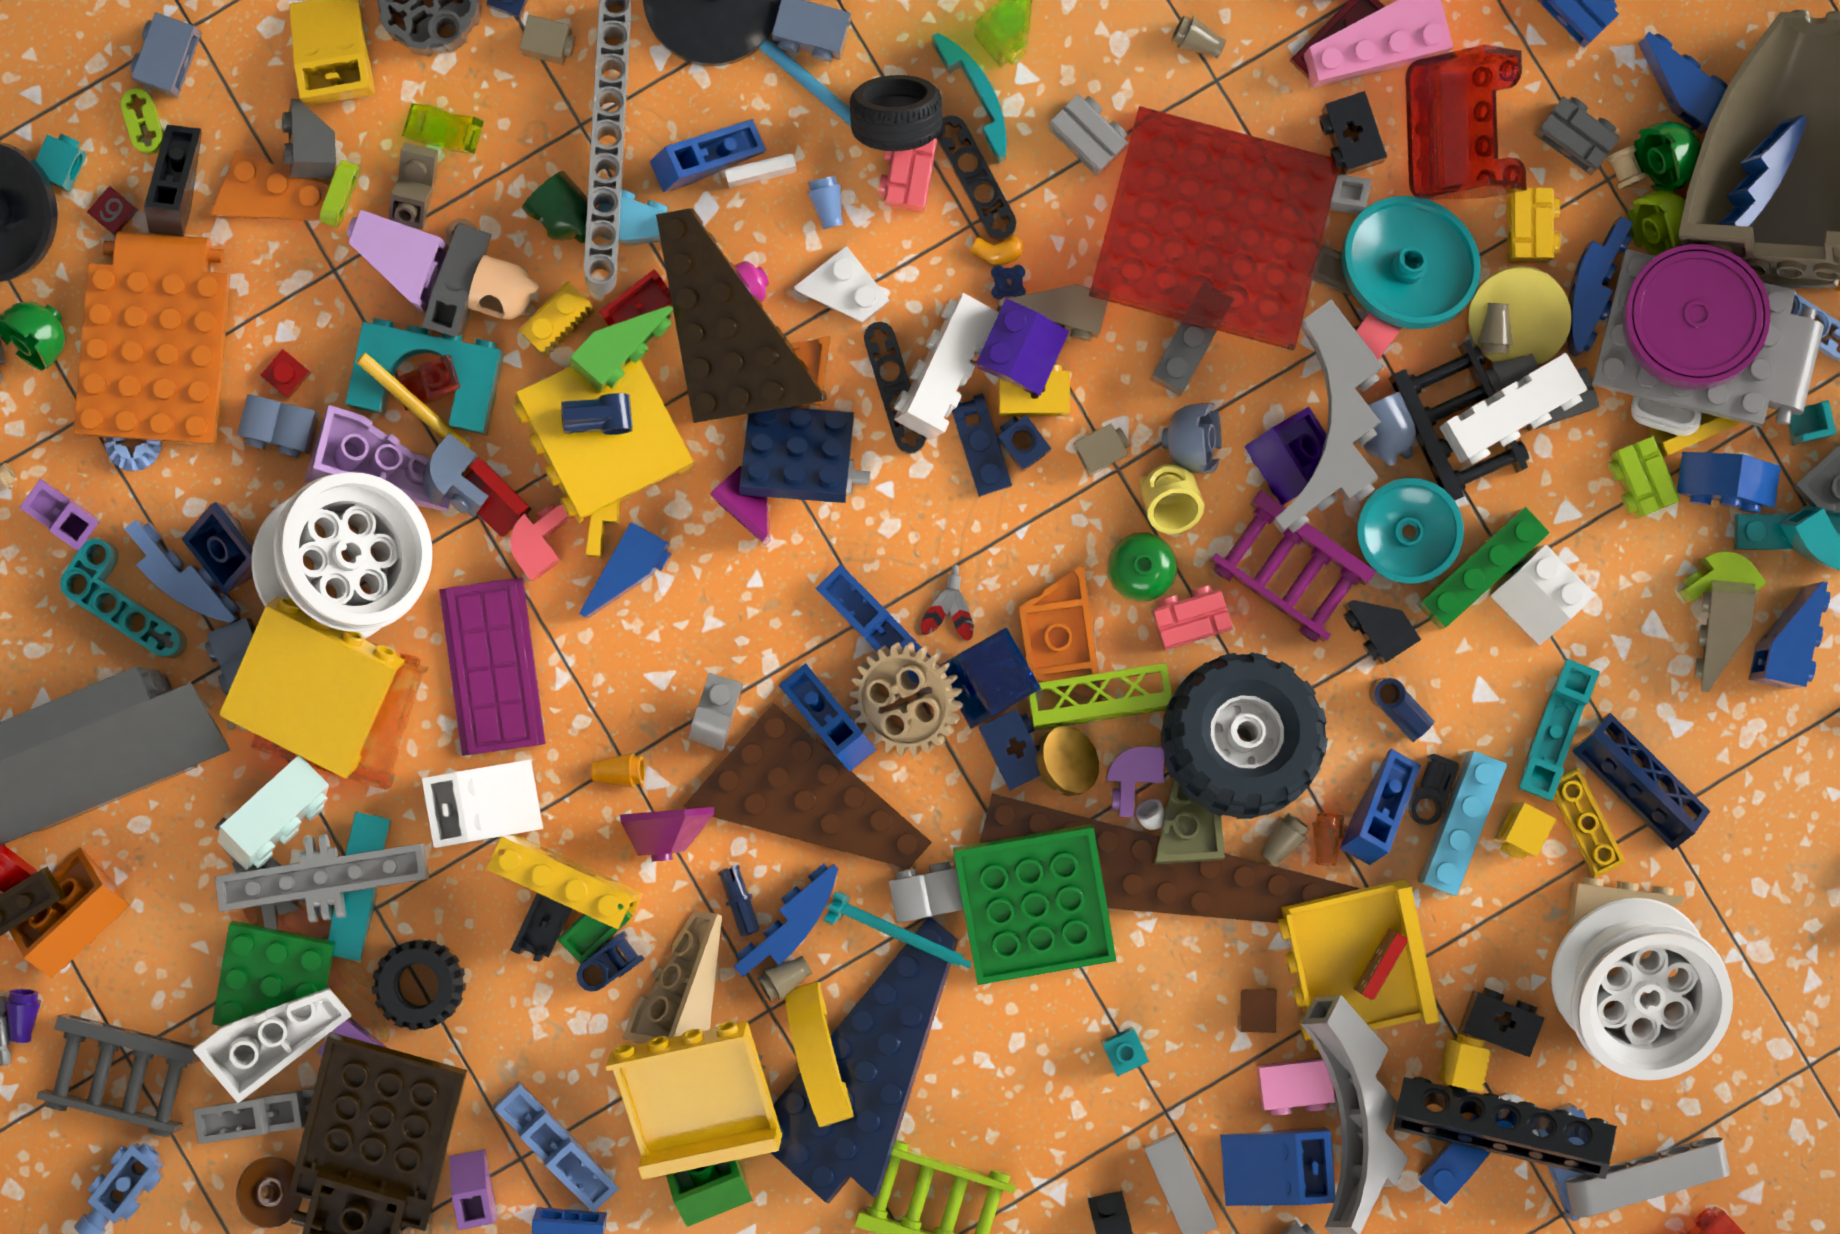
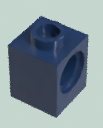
(1028, 457)

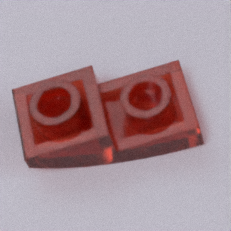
(431, 380)

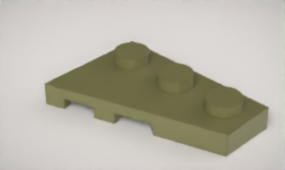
(1188, 832)

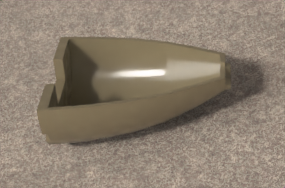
(1798, 231)

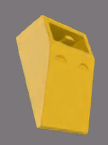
(330, 51)

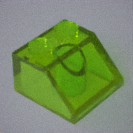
(1005, 30)

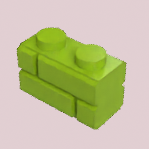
(1643, 477)

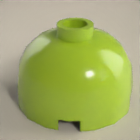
(1657, 221)

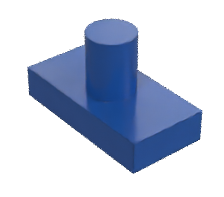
(568, 1221)

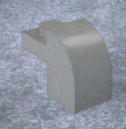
(715, 712)

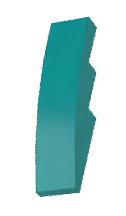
(350, 933)

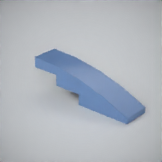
(555, 1146)

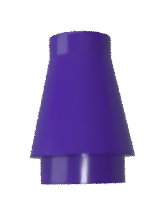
(22, 1013)

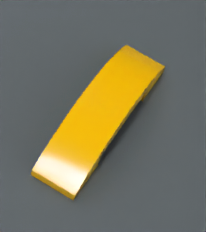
(816, 1055)

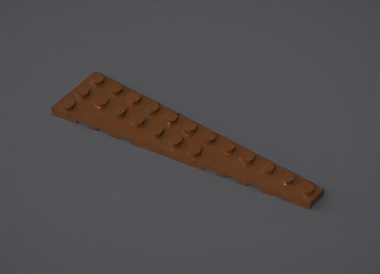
(1214, 889)

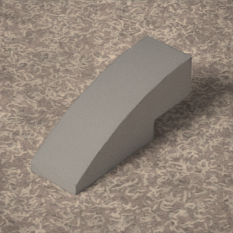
(1180, 1185)

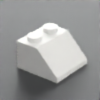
(1542, 594)

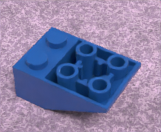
(1787, 648)
(1278, 1167)

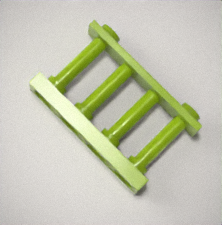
(876, 1218)

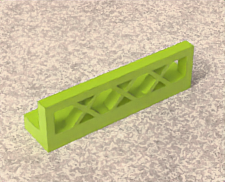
(1101, 710)

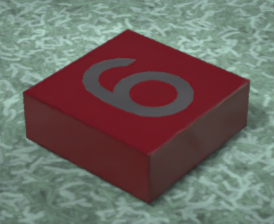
(112, 210)

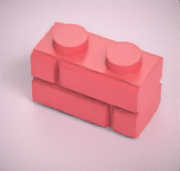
(908, 177)
(1191, 618)

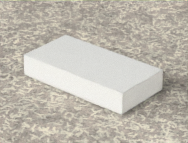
(761, 170)

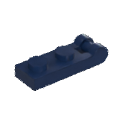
(981, 447)

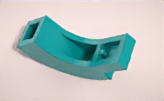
(1813, 536)

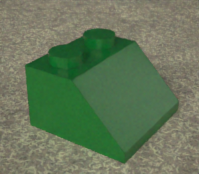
(708, 1190)

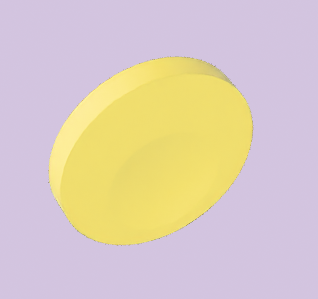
(1536, 312)

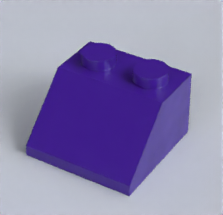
(1022, 347)
(1289, 454)

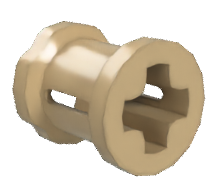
(1626, 167)

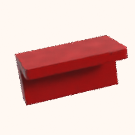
(503, 504)

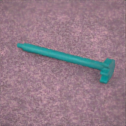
(841, 906)

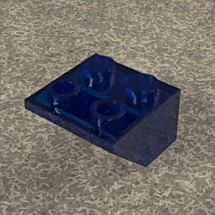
(991, 677)

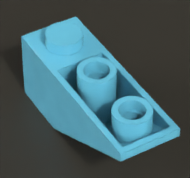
(637, 220)

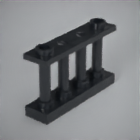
(1438, 450)

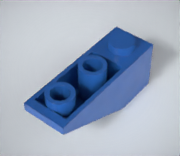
(1687, 89)

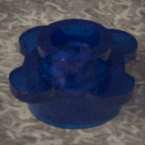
(1000, 288)

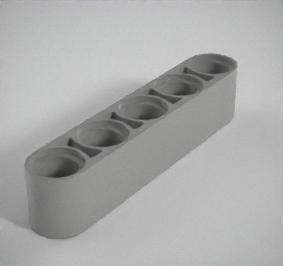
(1648, 1177)

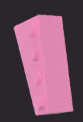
(1380, 42)

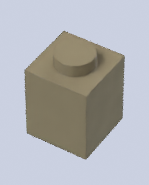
(547, 40)
(1102, 449)

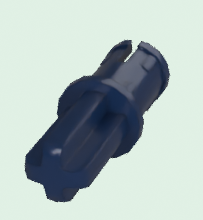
(739, 900)

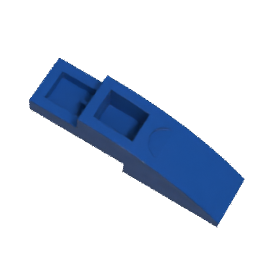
(1587, 295)
(802, 912)

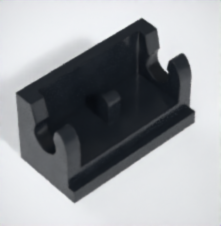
(541, 927)

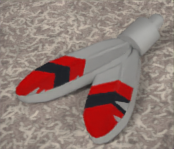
(950, 601)

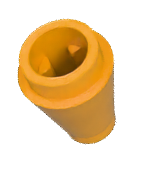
(620, 770)

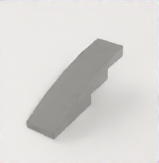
(253, 1116)

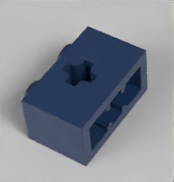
(997, 737)

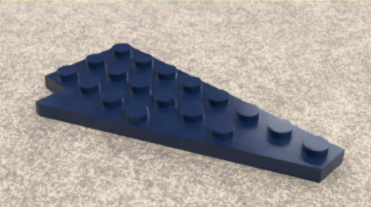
(878, 1060)

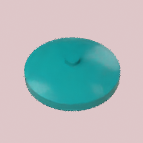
(1410, 262)

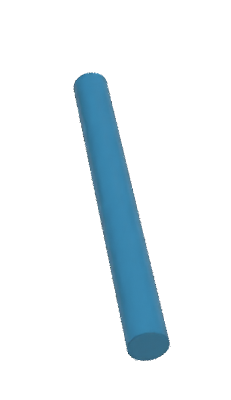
(806, 79)

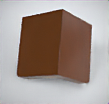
(1257, 1010)

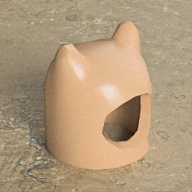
(502, 289)

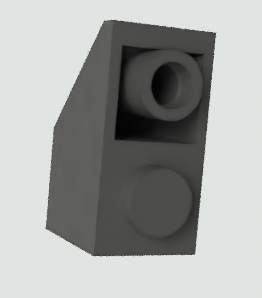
(310, 145)

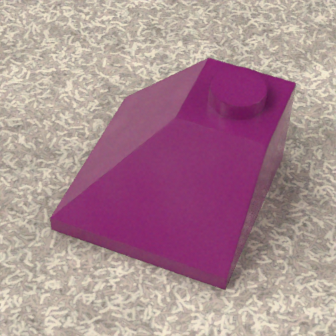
(747, 510)
(665, 831)

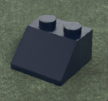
(221, 547)

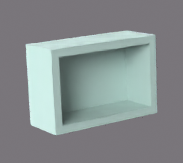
(273, 814)

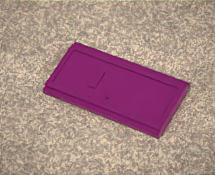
(492, 666)

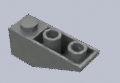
(449, 298)

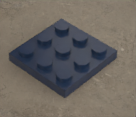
(797, 454)

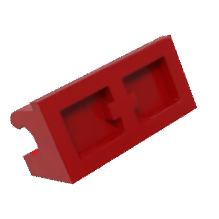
(641, 298)

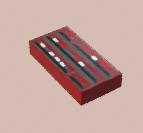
(1381, 964)

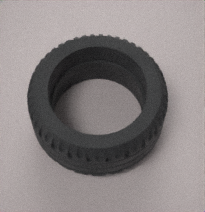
(896, 112)

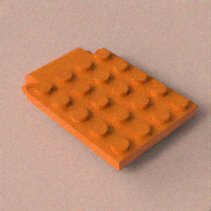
(153, 341)

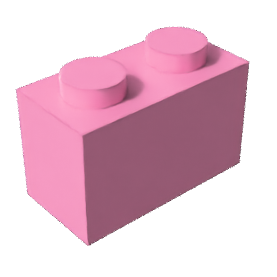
(1294, 1085)

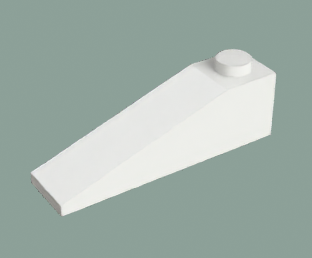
(261, 1045)

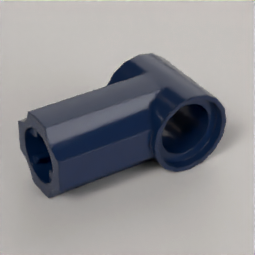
(606, 414)
(1402, 710)

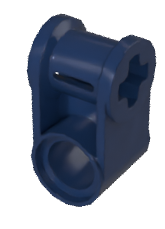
(610, 962)

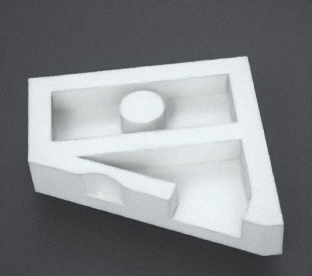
(844, 287)

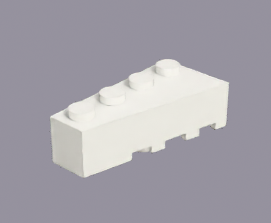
(1514, 408)

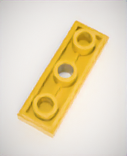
(1596, 843)

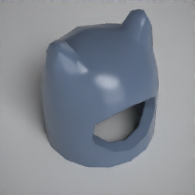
(1394, 432)

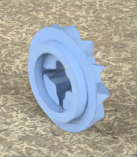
(142, 457)

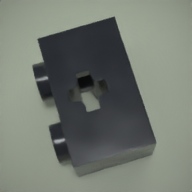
(1356, 114)
(1522, 1029)

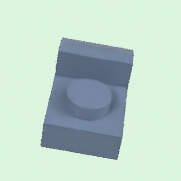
(444, 477)

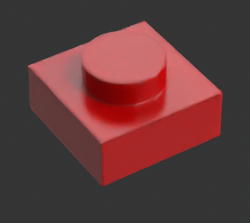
(285, 373)

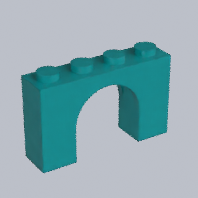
(475, 365)

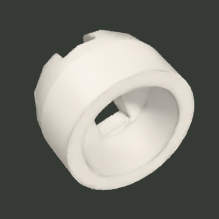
(1151, 814)

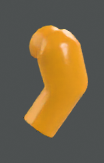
(1000, 253)

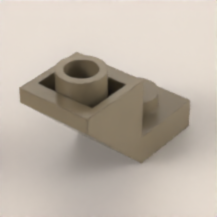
(414, 185)

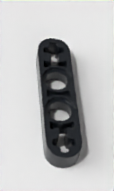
(973, 179)
(890, 389)

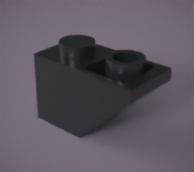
(1384, 629)

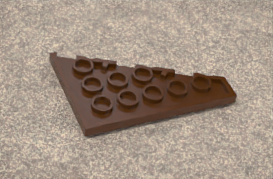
(799, 790)

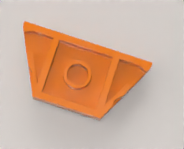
(1060, 632)

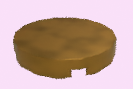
(1067, 761)

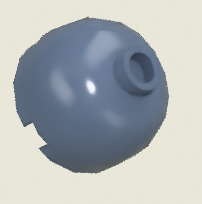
(1193, 437)

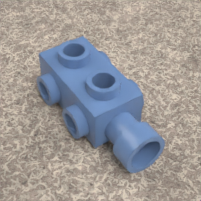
(125, 1179)

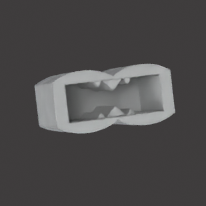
(926, 893)

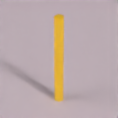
(407, 398)

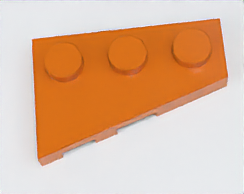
(266, 191)

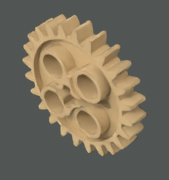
(891, 670)

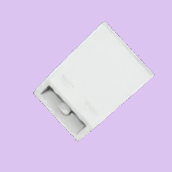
(482, 803)

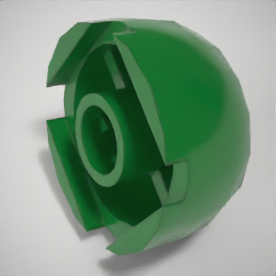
(1667, 154)
(34, 332)
(1141, 567)

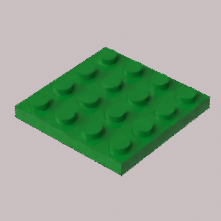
(1034, 904)

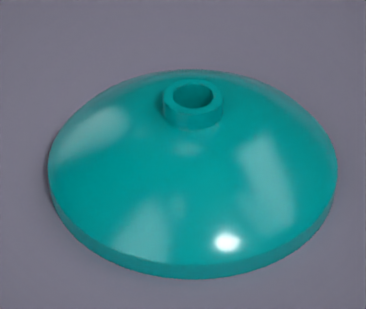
(1436, 526)

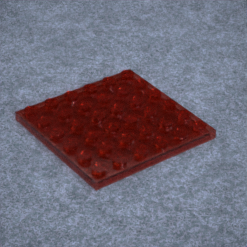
(1215, 228)

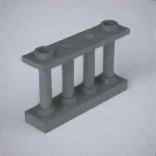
(110, 1039)

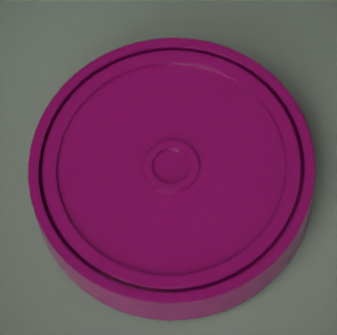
(1696, 316)

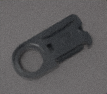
(1435, 786)

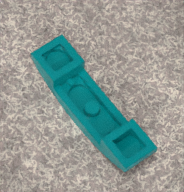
(955, 57)
(1557, 729)

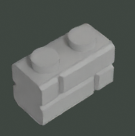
(1088, 133)

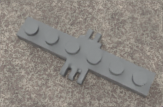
(322, 878)

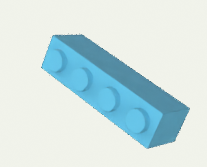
(1462, 822)

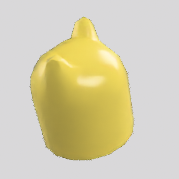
(1171, 498)

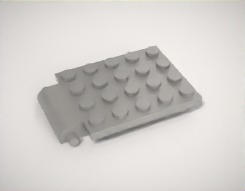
(1773, 380)

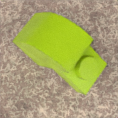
(1720, 567)

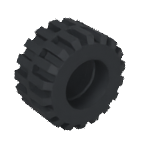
(388, 984)

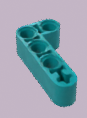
(125, 607)

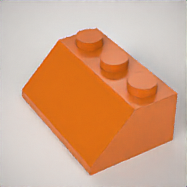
(75, 921)

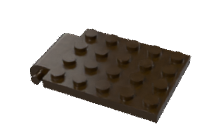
(374, 1139)

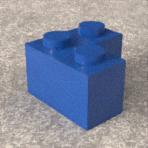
(1730, 478)

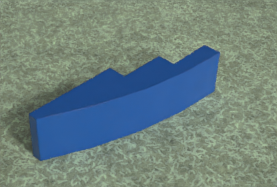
(1764, 171)
(865, 613)

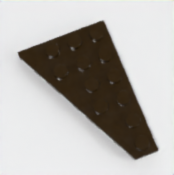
(727, 341)

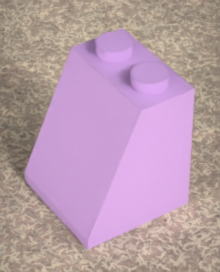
(400, 253)

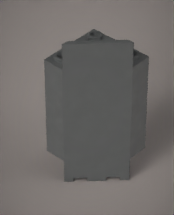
(99, 748)

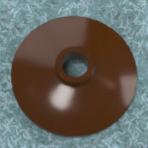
(278, 1204)

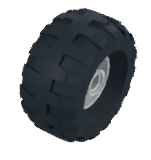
(1264, 706)

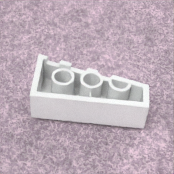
(945, 366)

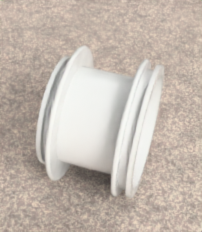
(386, 525)
(1678, 1015)

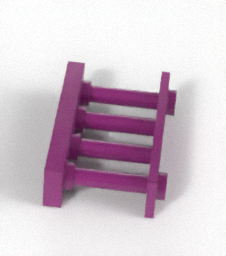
(1323, 552)

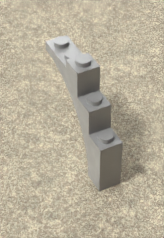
(1346, 367)
(1365, 1110)

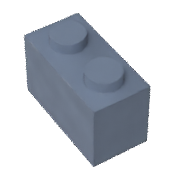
(811, 28)
(165, 54)

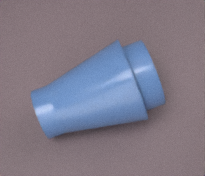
(826, 200)

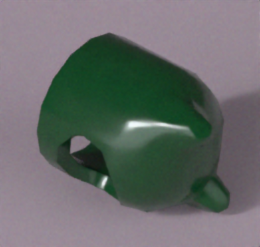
(559, 207)

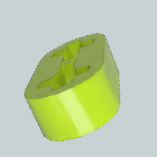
(134, 123)
(339, 193)

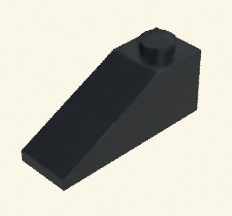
(173, 181)

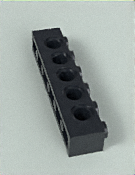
(1516, 1142)

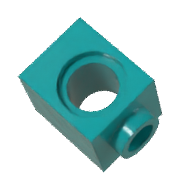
(61, 160)
(1124, 1051)

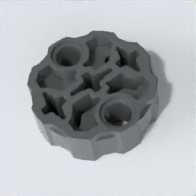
(429, 23)

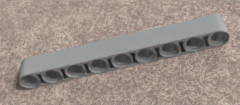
(607, 156)

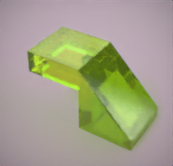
(442, 129)

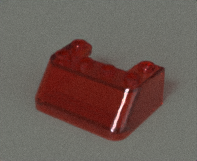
(1455, 124)

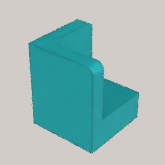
(1813, 424)

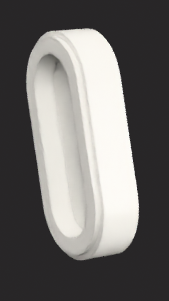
(1665, 416)

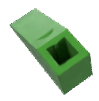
(613, 347)

